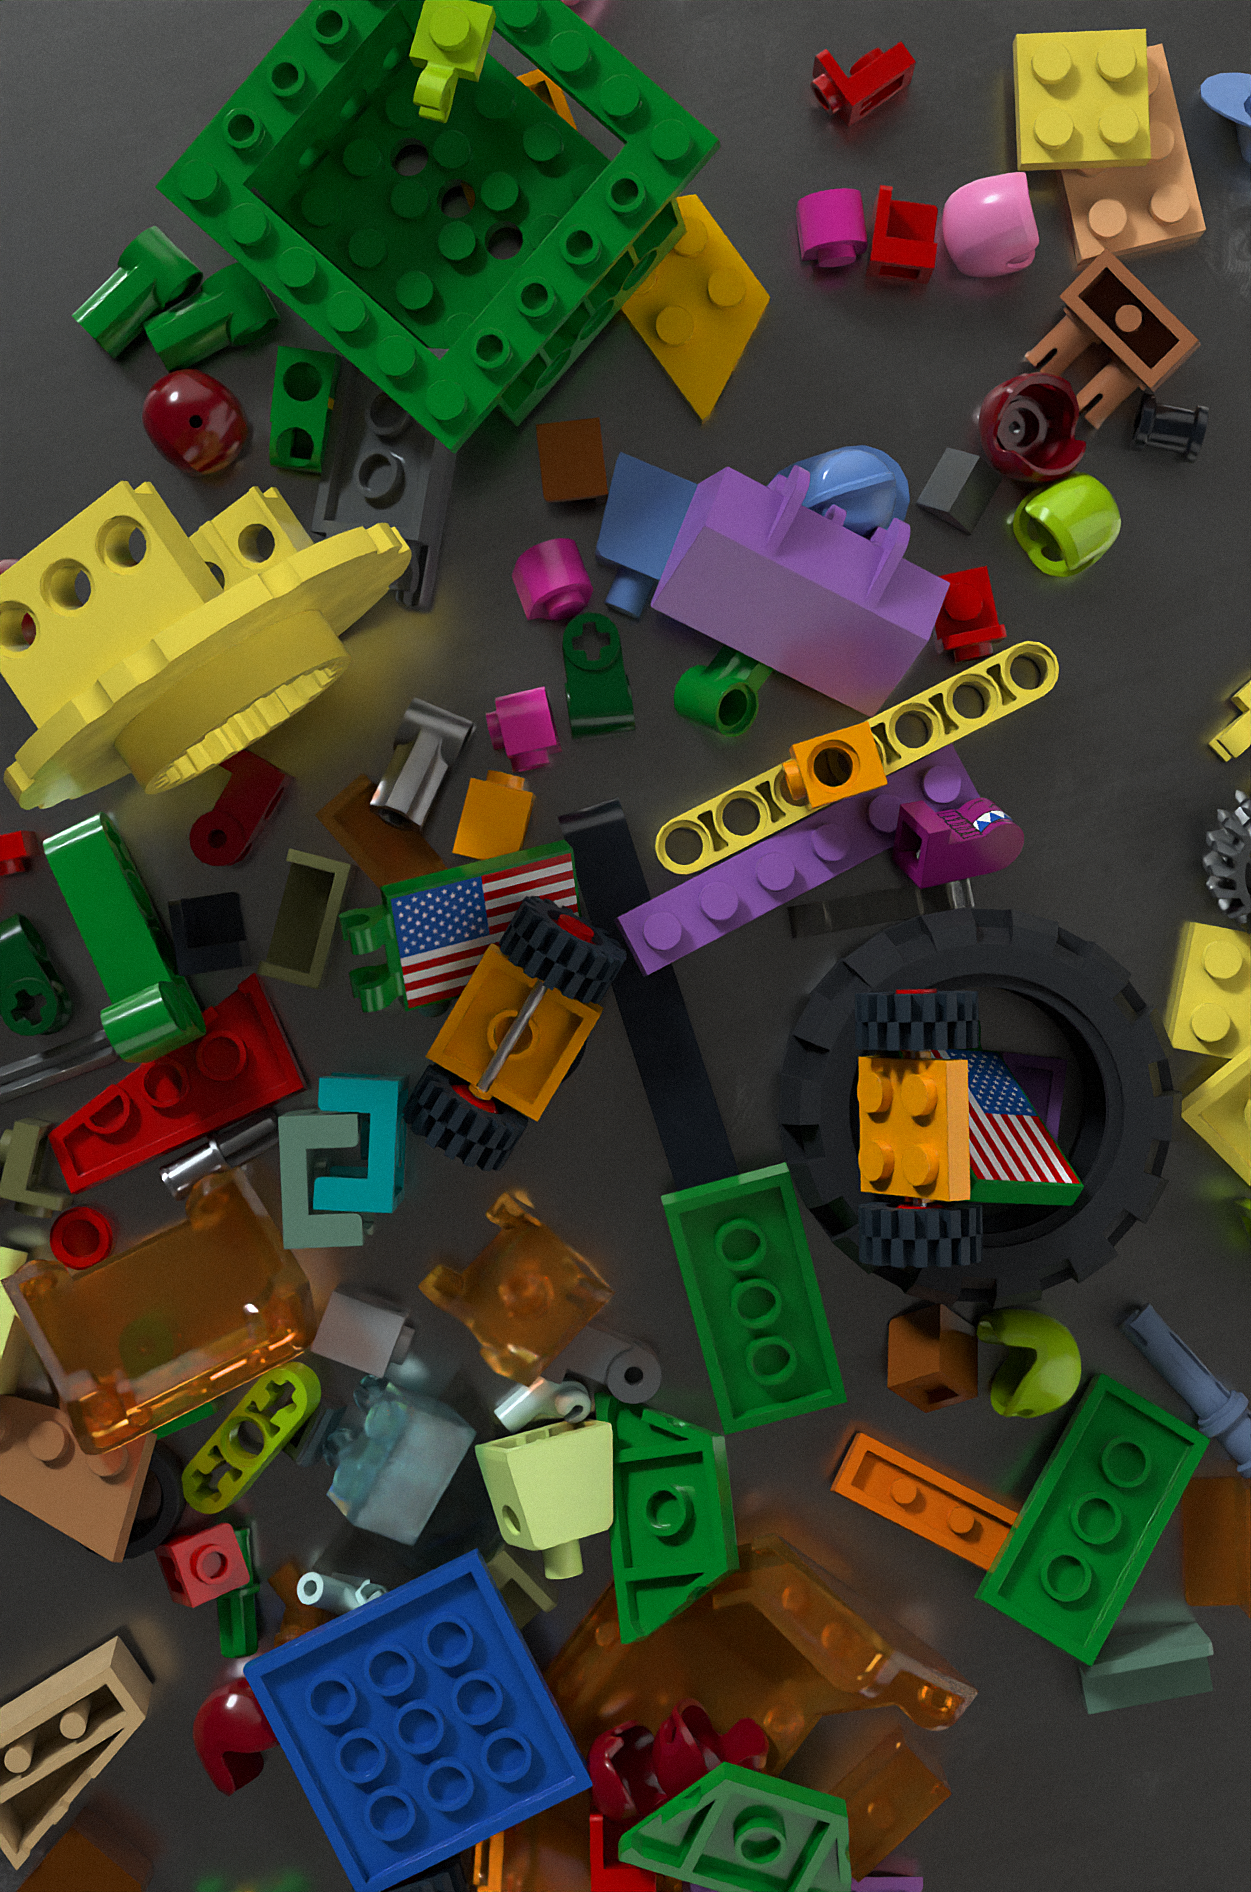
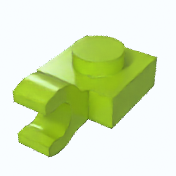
(448, 45)

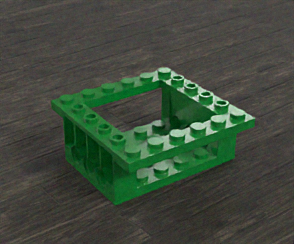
(320, 147)

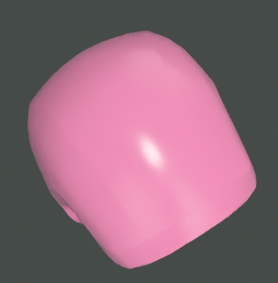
(991, 226)

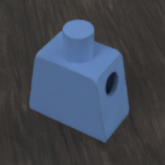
(640, 529)

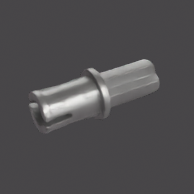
(222, 1153)

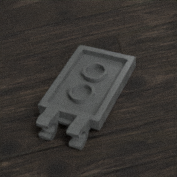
(379, 468)

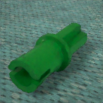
(237, 1609)

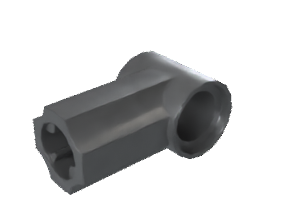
(425, 750)

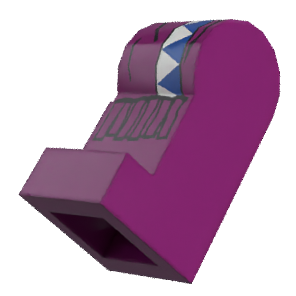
(954, 843)

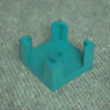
(382, 1143)

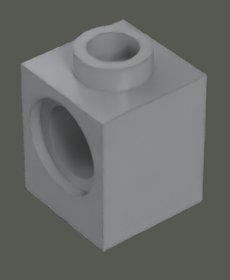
(363, 1331)

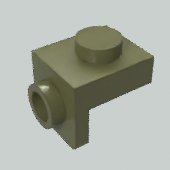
(23, 1160)

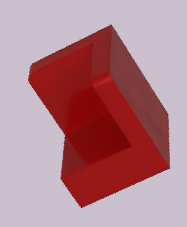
(901, 239)
(607, 1871)

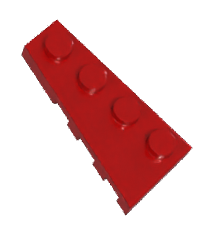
(185, 1094)

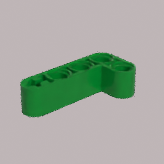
(149, 1000)

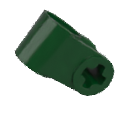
(596, 689)
(29, 973)

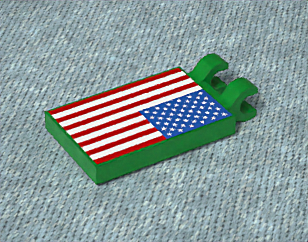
(445, 922)
(1008, 1142)

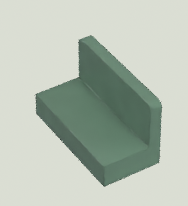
(1147, 1668)

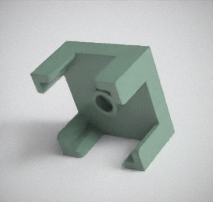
(301, 1141)

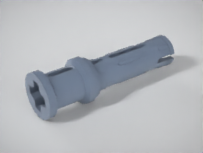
(1220, 1411)

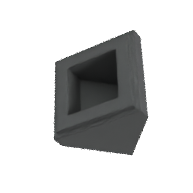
(960, 489)
(307, 1443)

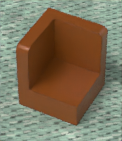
(572, 460)
(933, 1358)

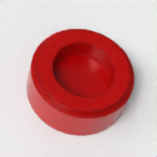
(83, 1237)

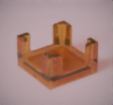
(521, 1293)

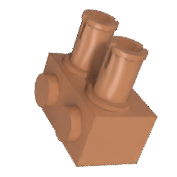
(1119, 310)

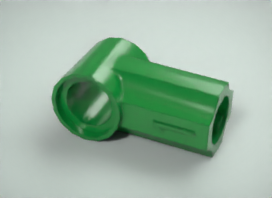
(149, 281)
(227, 311)
(722, 693)

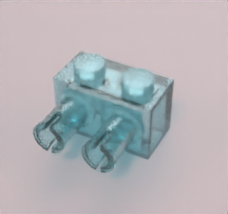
(399, 1461)

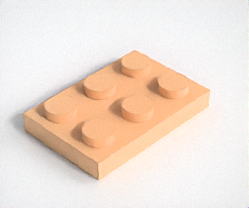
(1137, 204)

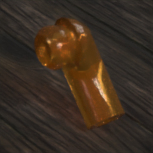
(297, 1617)

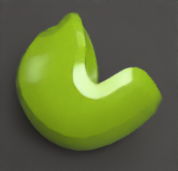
(1071, 518)
(1040, 1364)

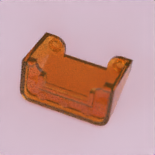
(166, 1317)

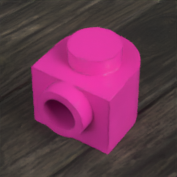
(831, 227)
(552, 580)
(524, 728)

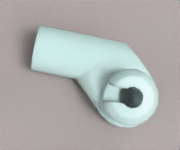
(548, 1398)
(336, 1594)

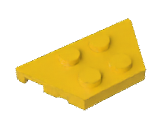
(698, 310)

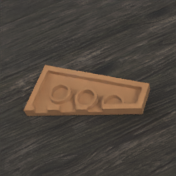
(62, 1485)

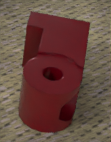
(240, 812)

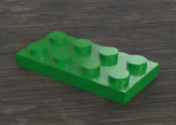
(754, 1298)
(1092, 1519)

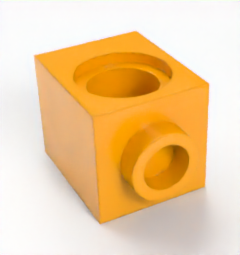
(859, 750)
(494, 817)

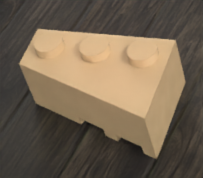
(63, 1738)

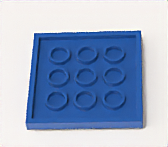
(418, 1724)

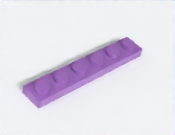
(788, 863)

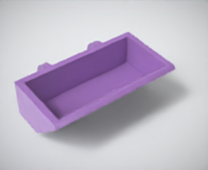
(800, 587)

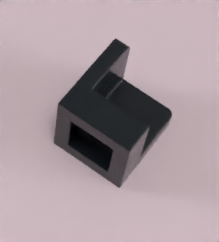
(209, 933)

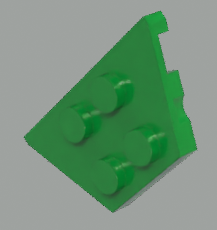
(669, 1514)
(746, 1836)

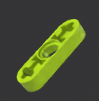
(276, 1432)

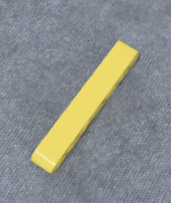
(933, 706)

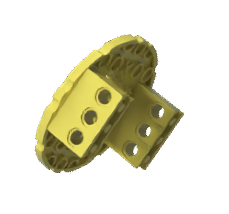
(161, 660)

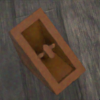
(89, 1859)

